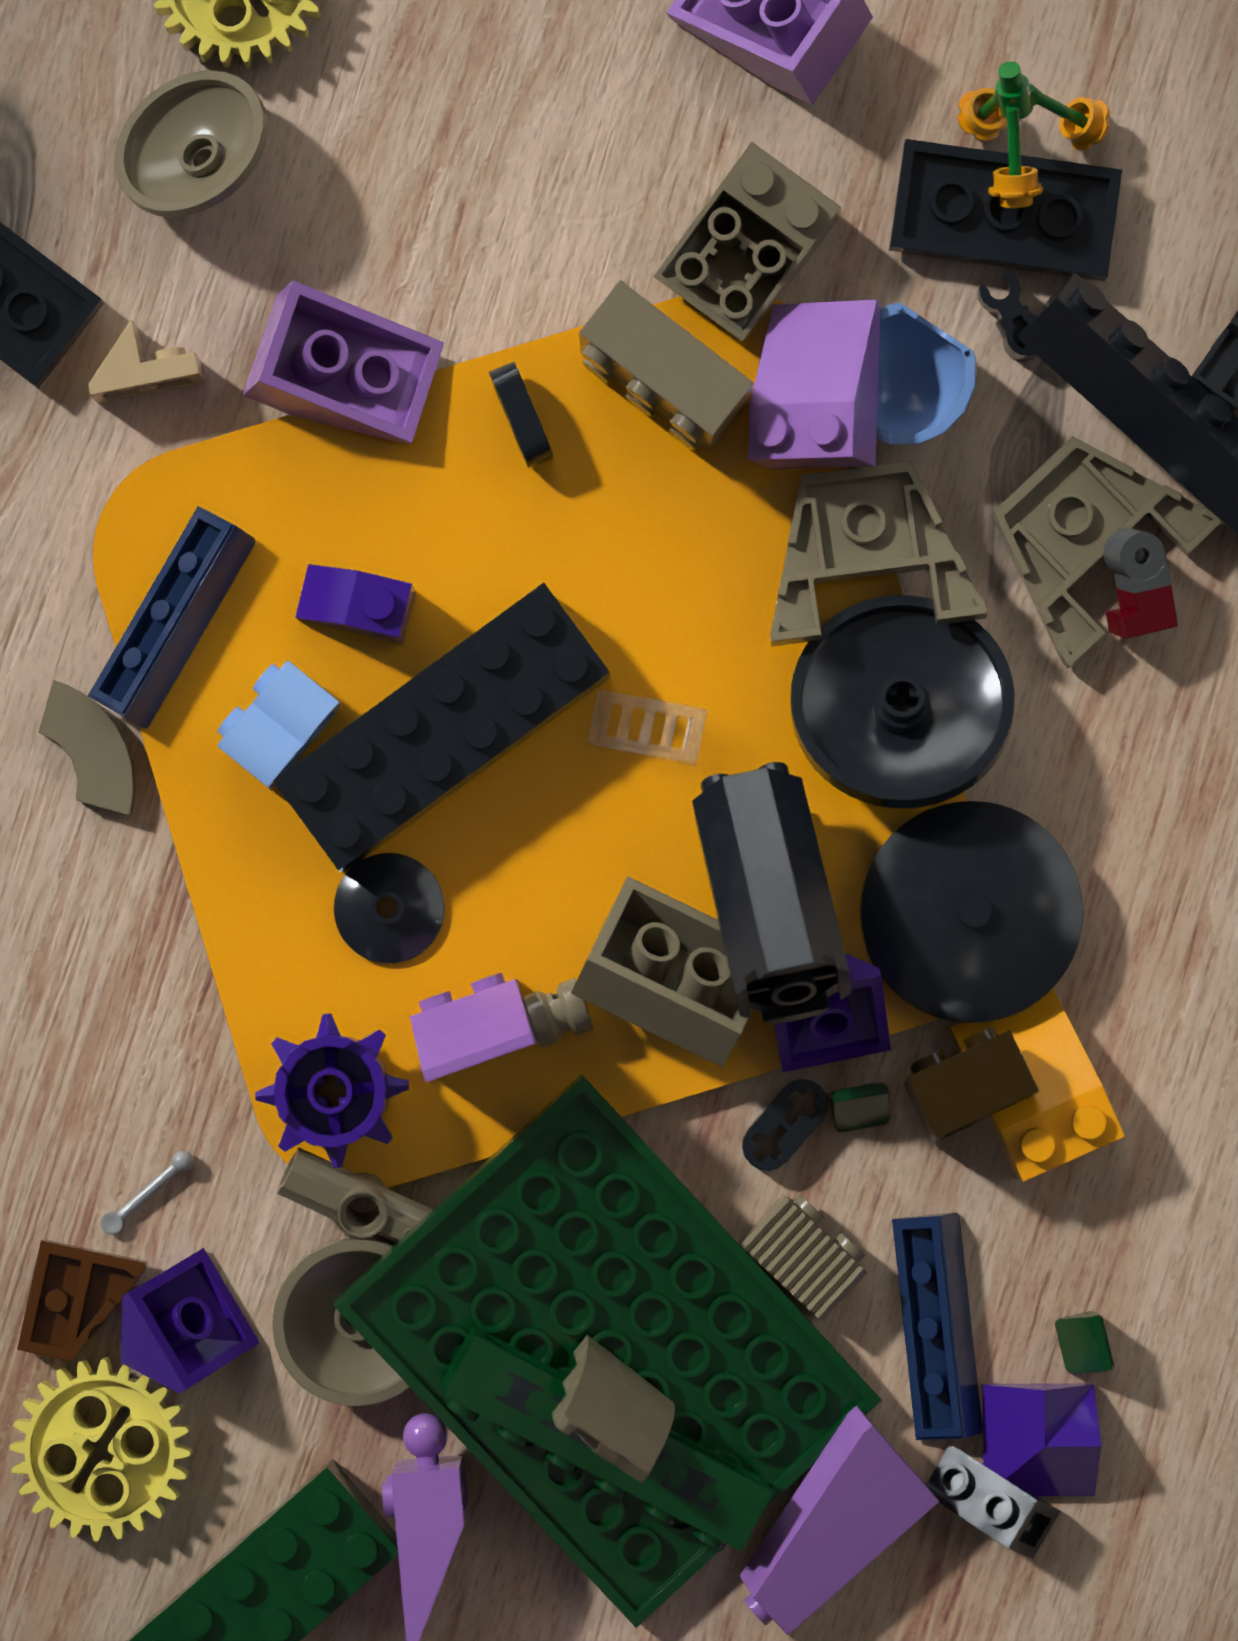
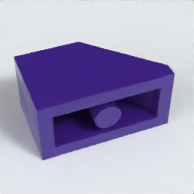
(356, 602)

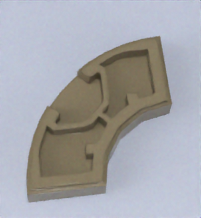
(94, 746)

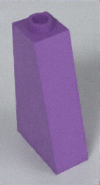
(835, 1524)

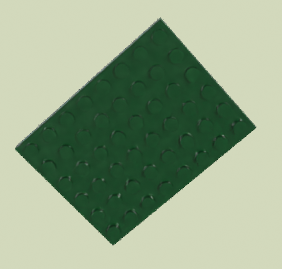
(599, 1239)

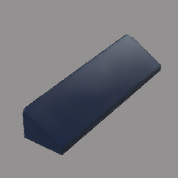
(172, 617)
(937, 1326)

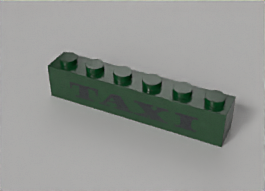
(683, 1484)

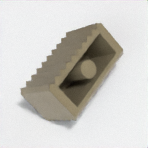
(804, 1256)

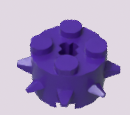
(311, 1116)

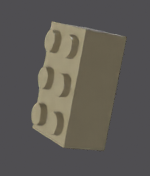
(663, 368)
(664, 972)

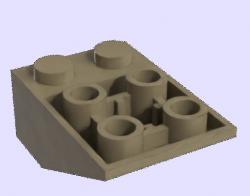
(748, 242)

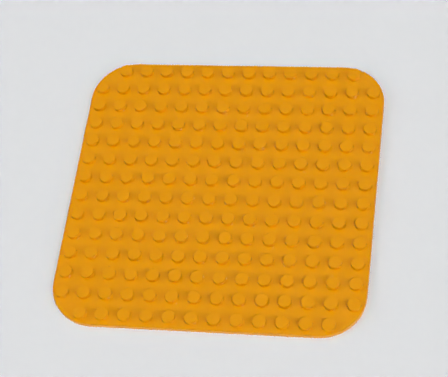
(670, 580)

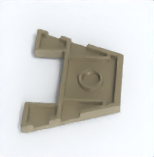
(1062, 522)
(864, 527)

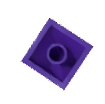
(844, 1031)
(183, 1325)
(1042, 1436)

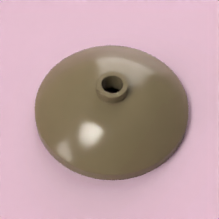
(191, 143)
(317, 1340)

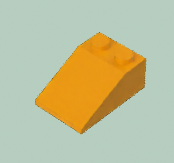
(1070, 1109)

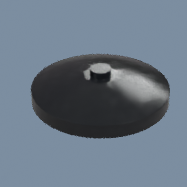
(901, 703)
(971, 911)

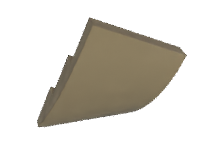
(614, 1410)

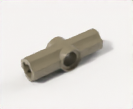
(329, 1191)

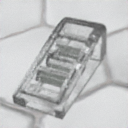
(692, 738)

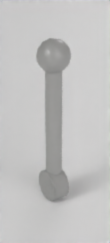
(114, 1221)

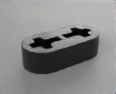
(521, 414)
(794, 1134)

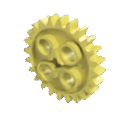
(250, 36)
(142, 1475)

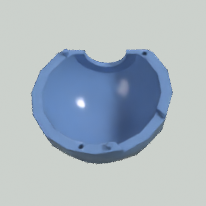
(921, 378)

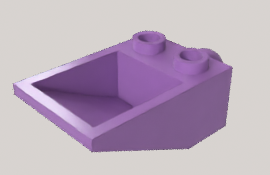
(429, 1512)

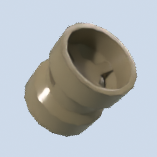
(556, 1013)

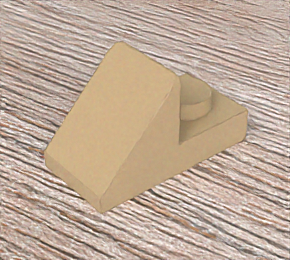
(128, 375)

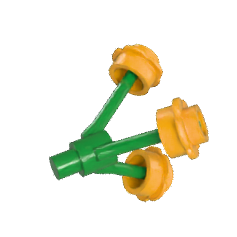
(992, 110)

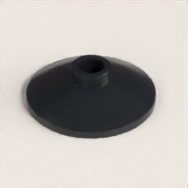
(418, 913)

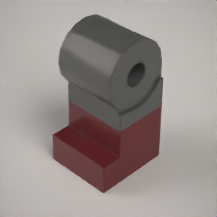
(1141, 584)

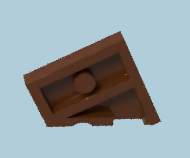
(73, 1297)

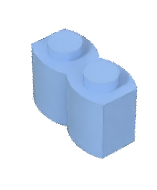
(278, 723)

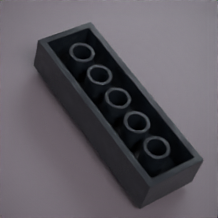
(442, 728)

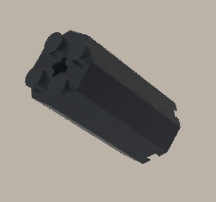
(770, 894)

